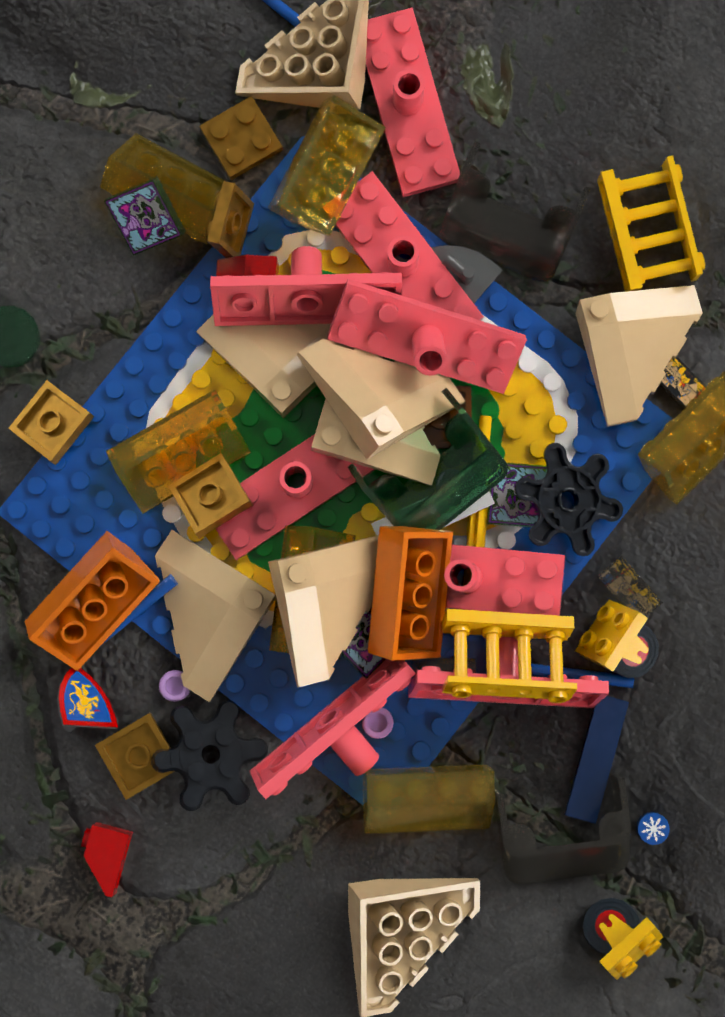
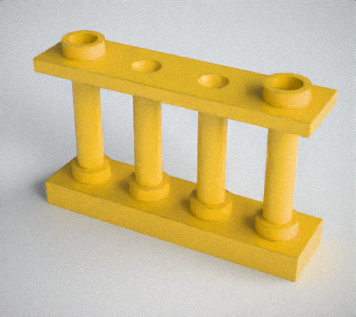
(627, 247)
(523, 628)

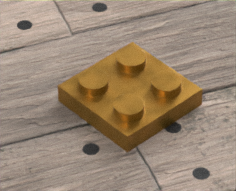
(241, 138)
(230, 220)
(51, 422)
(210, 495)
(130, 754)

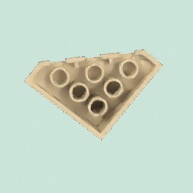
(314, 59)
(632, 341)
(268, 358)
(375, 396)
(408, 458)
(322, 602)
(210, 611)
(399, 928)

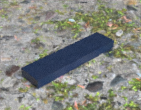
(596, 759)

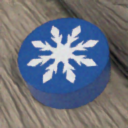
(652, 828)

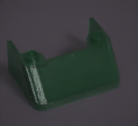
(461, 478)

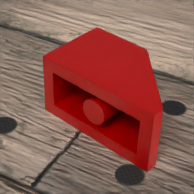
(248, 265)
(106, 854)

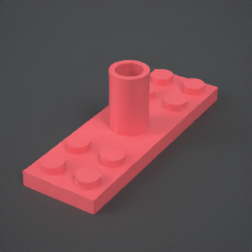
(413, 122)
(382, 231)
(289, 299)
(426, 336)
(281, 505)
(505, 580)
(430, 680)
(335, 729)

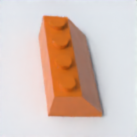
(409, 593)
(91, 601)

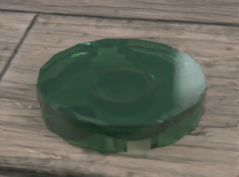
(17, 336)

